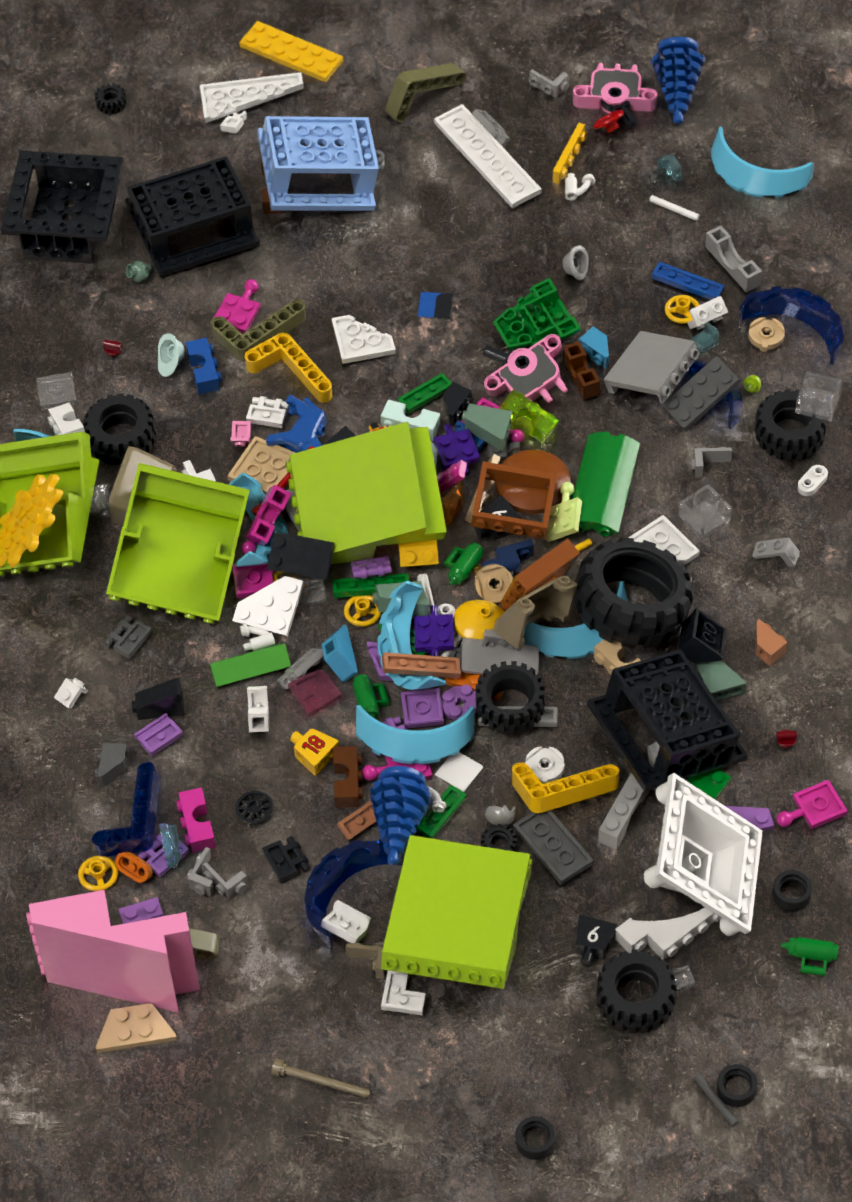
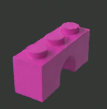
(267, 514)
(199, 834)

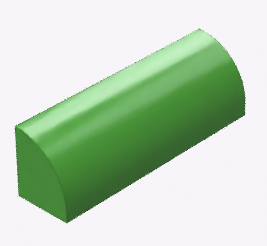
(250, 664)

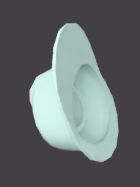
(169, 354)

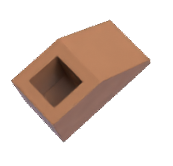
(768, 643)

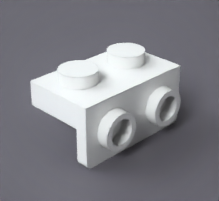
(708, 311)
(346, 922)

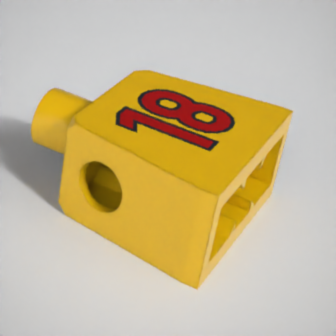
(313, 749)

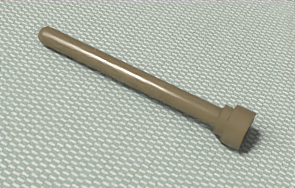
(281, 1068)

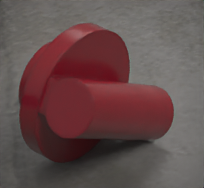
(112, 348)
(786, 738)

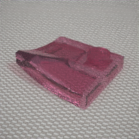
(314, 691)

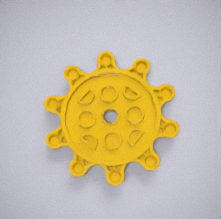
(28, 519)

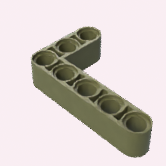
(417, 81)
(279, 322)

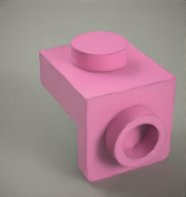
(241, 433)

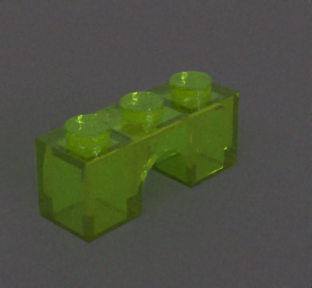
(542, 422)

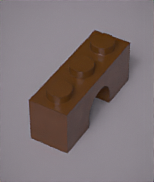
(583, 377)
(346, 762)

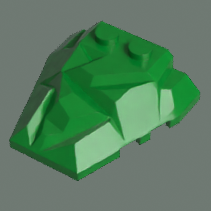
(535, 318)

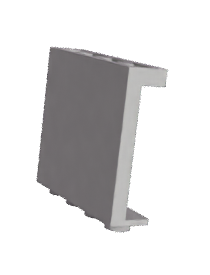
(652, 365)

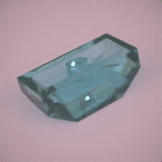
(170, 844)

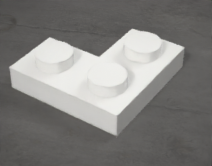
(398, 999)

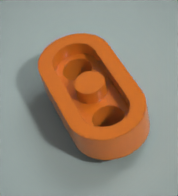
(134, 868)

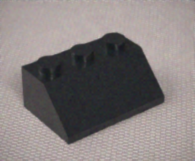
(702, 638)

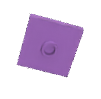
(422, 708)

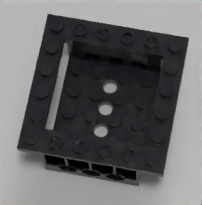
(62, 180)
(158, 220)
(685, 746)

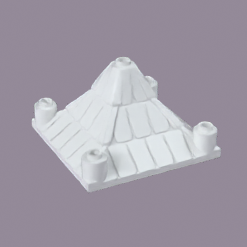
(707, 854)

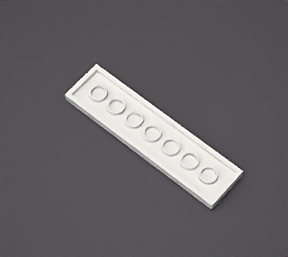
(487, 156)

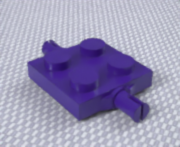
(456, 447)
(434, 632)

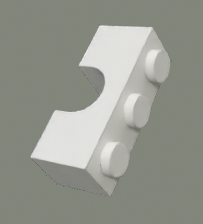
(63, 420)

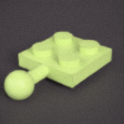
(565, 516)

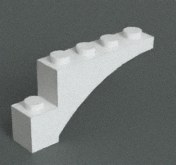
(664, 936)

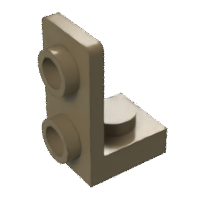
(373, 952)

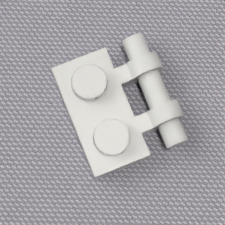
(267, 416)

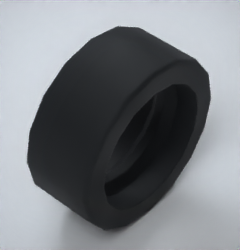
(796, 877)
(737, 1100)
(535, 1122)

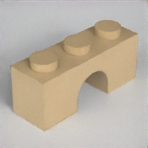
(609, 655)

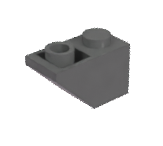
(112, 762)

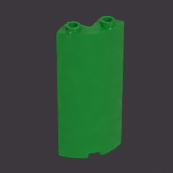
(605, 481)

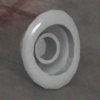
(576, 262)

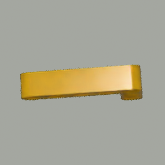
(285, 348)
(563, 791)

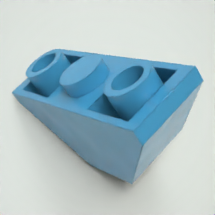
(339, 654)

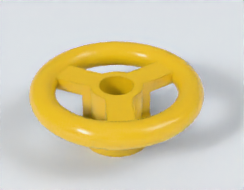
(682, 307)
(362, 607)
(96, 864)

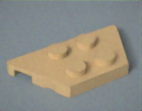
(134, 1028)

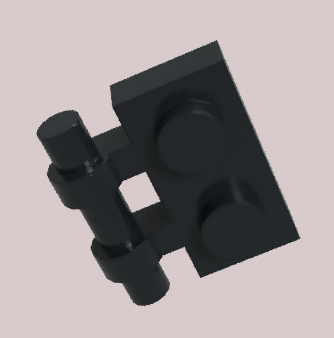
(281, 863)

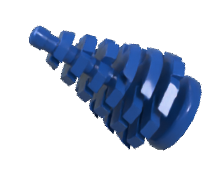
(678, 72)
(398, 806)

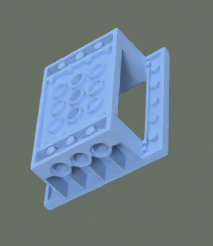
(284, 153)

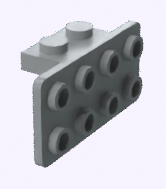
(480, 654)

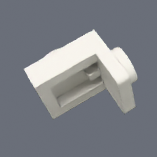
(70, 691)

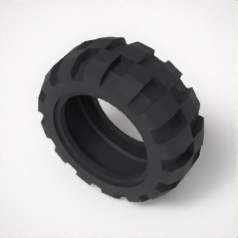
(623, 620)

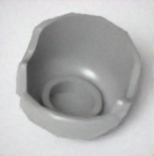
(500, 815)

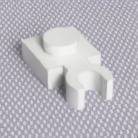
(233, 123)

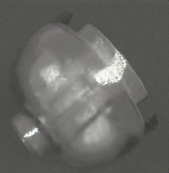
(100, 501)

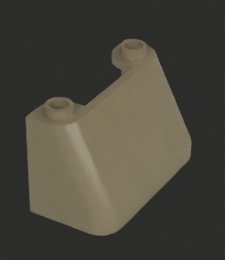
(125, 479)
(548, 601)

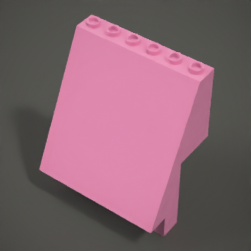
(125, 961)

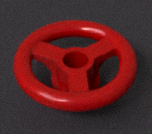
(609, 121)

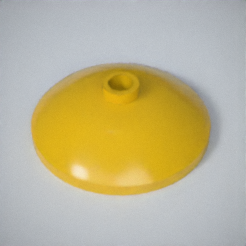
(474, 617)

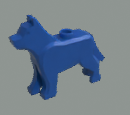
(306, 429)

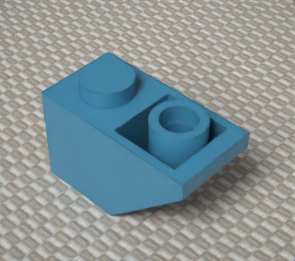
(596, 346)

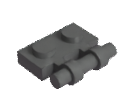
(133, 638)

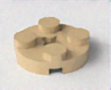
(762, 341)
(483, 578)

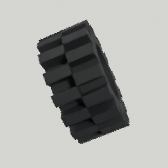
(110, 105)
(499, 833)

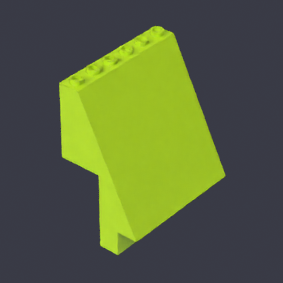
(72, 461)
(368, 492)
(177, 543)
(456, 912)

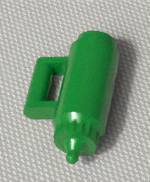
(464, 564)
(366, 696)
(813, 950)

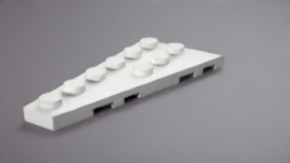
(233, 96)

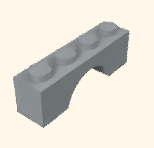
(745, 273)
(617, 820)

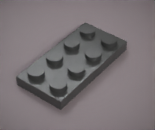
(701, 393)
(553, 845)

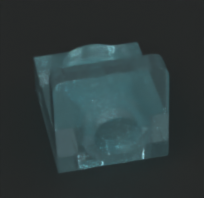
(671, 165)
(707, 338)

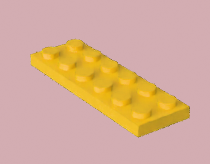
(291, 51)

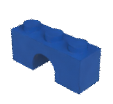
(201, 354)

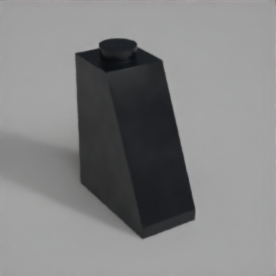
(159, 700)

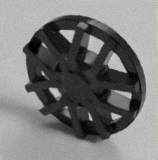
(254, 807)

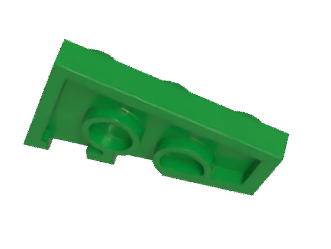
(711, 783)

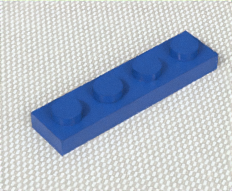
(687, 281)

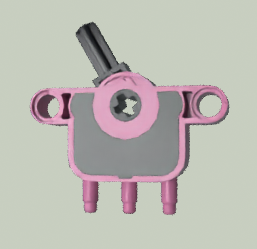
(615, 91)
(532, 379)

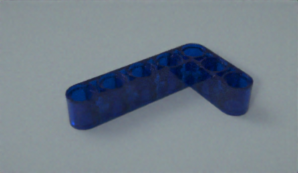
(141, 833)

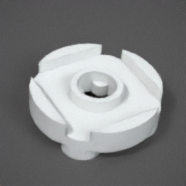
(553, 757)

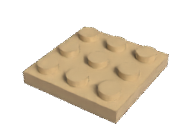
(262, 463)

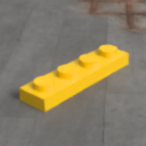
(567, 157)

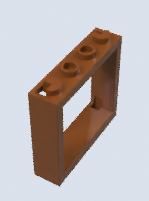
(516, 476)
(547, 568)

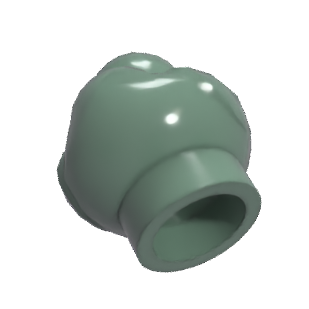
(138, 271)

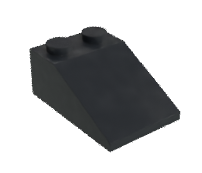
(300, 557)

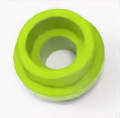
(755, 381)

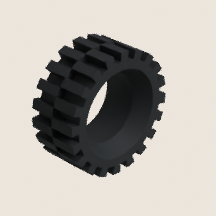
(513, 678)

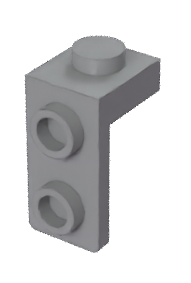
(550, 87)
(709, 455)
(778, 547)
(196, 882)
(232, 887)

